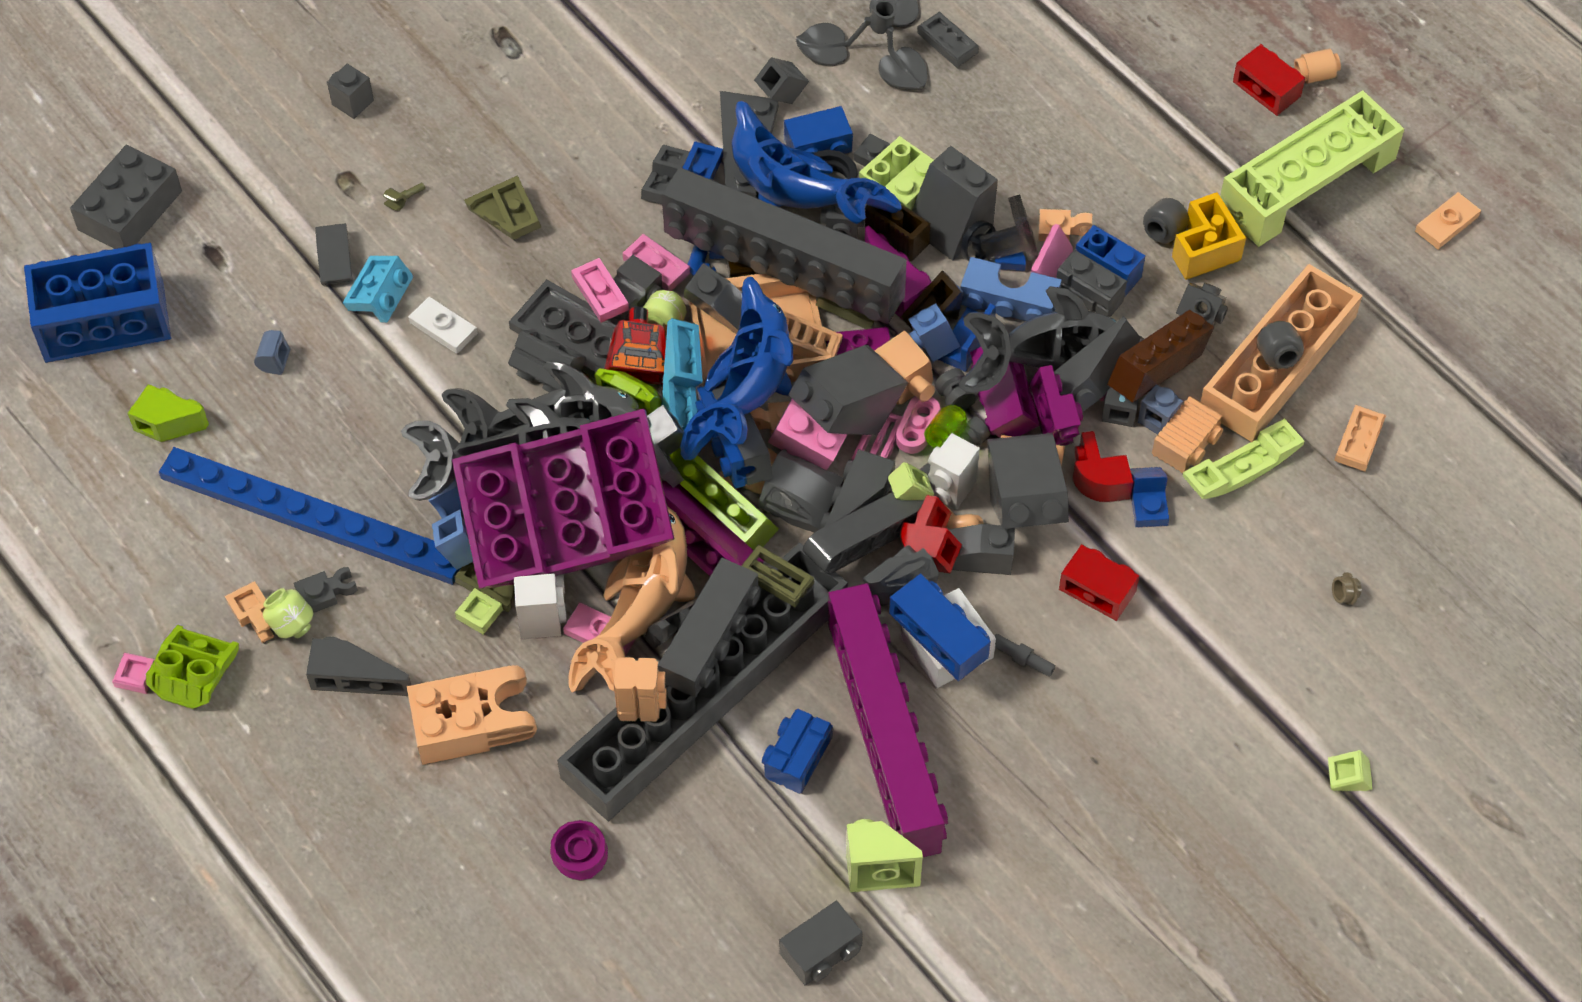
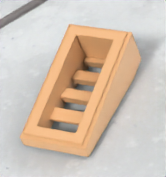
(811, 330)

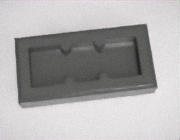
(948, 39)

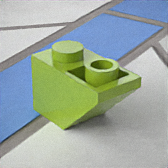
(166, 416)

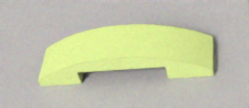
(1246, 463)

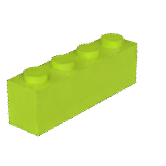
(724, 501)

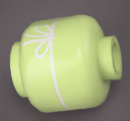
(664, 306)
(287, 613)

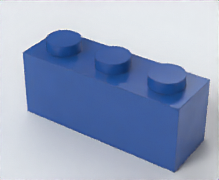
(940, 626)

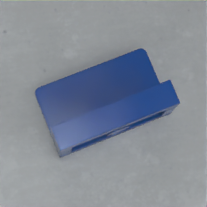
(968, 342)

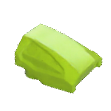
(644, 394)
(189, 667)

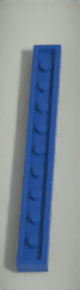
(307, 514)

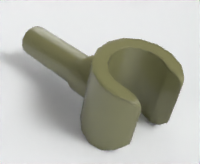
(397, 200)

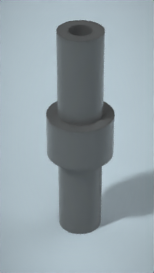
(1024, 655)

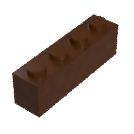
(1160, 355)

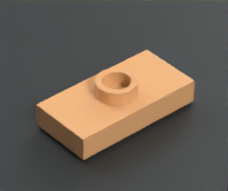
(1448, 220)
(1360, 438)

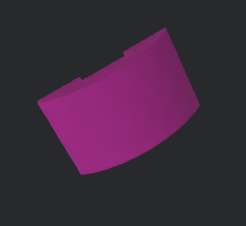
(563, 501)

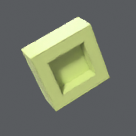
(479, 611)

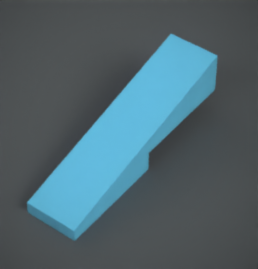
(681, 370)

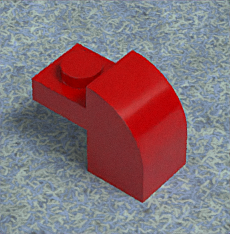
(1098, 477)
(932, 535)

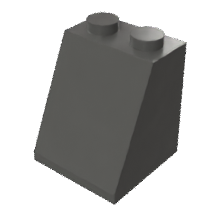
(954, 198)
(849, 392)
(1027, 481)

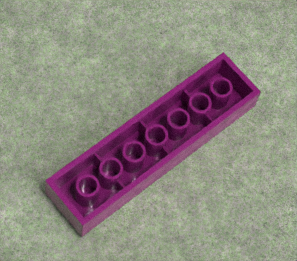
(884, 718)

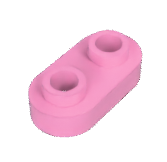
(914, 425)

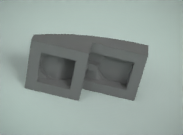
(663, 169)
(333, 254)

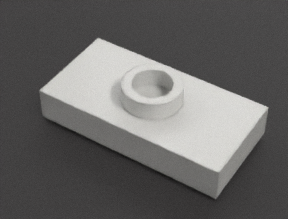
(443, 325)

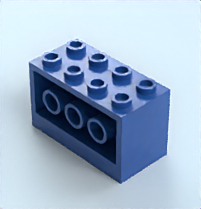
(97, 302)

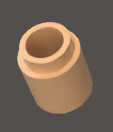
(1318, 65)

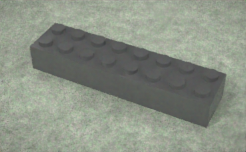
(784, 245)

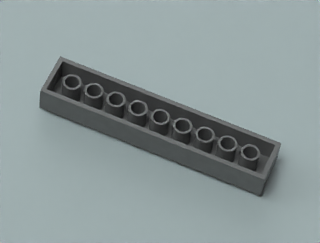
(625, 756)

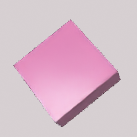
(132, 673)

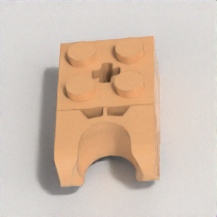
(464, 715)

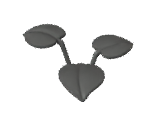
(901, 69)

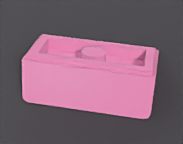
(1053, 252)

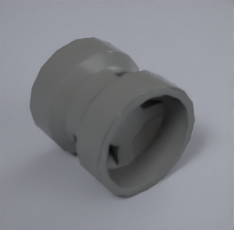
(948, 386)

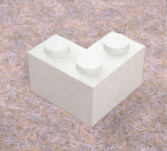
(540, 605)

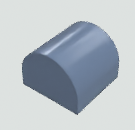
(272, 353)

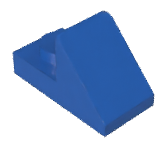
(1149, 497)

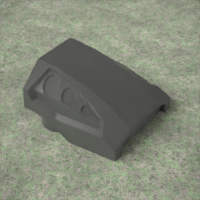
(799, 491)
(899, 571)

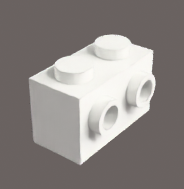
(953, 470)

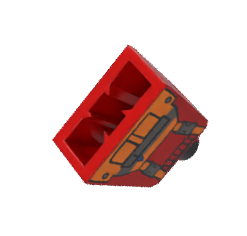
(638, 348)

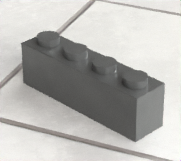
(709, 627)

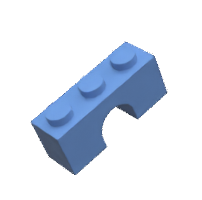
(983, 287)
(450, 531)

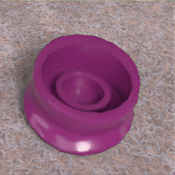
(579, 850)

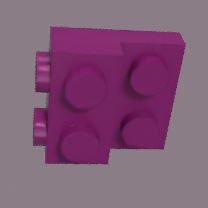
(1055, 412)

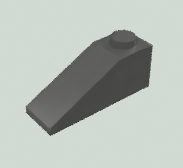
(715, 297)
(1091, 368)
(985, 549)
(347, 668)

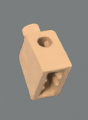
(912, 364)

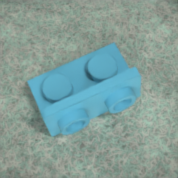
(379, 286)

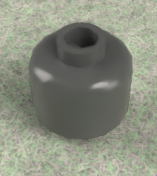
(1165, 220)
(1280, 345)

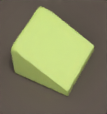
(910, 483)
(1350, 772)

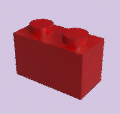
(1269, 79)
(1099, 582)

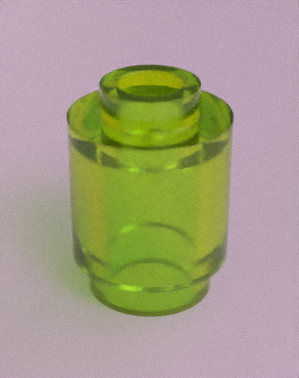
(946, 421)

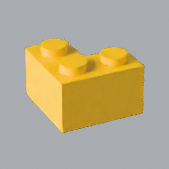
(1211, 240)

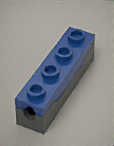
(743, 462)

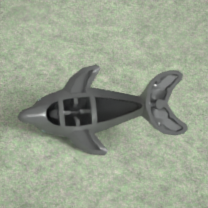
(1036, 343)
(575, 399)
(441, 447)

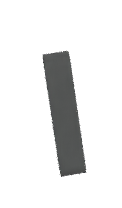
(860, 532)

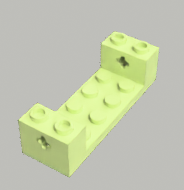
(1308, 163)

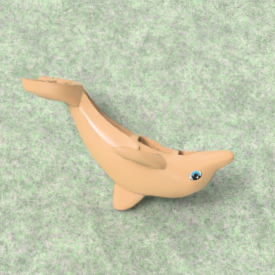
(648, 589)

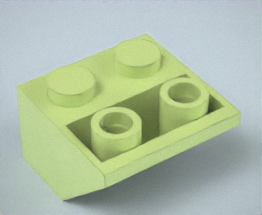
(900, 170)

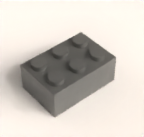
(126, 198)

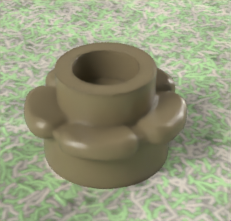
(1346, 589)

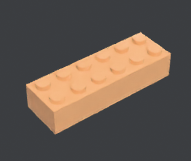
(1252, 391)

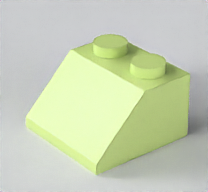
(880, 857)

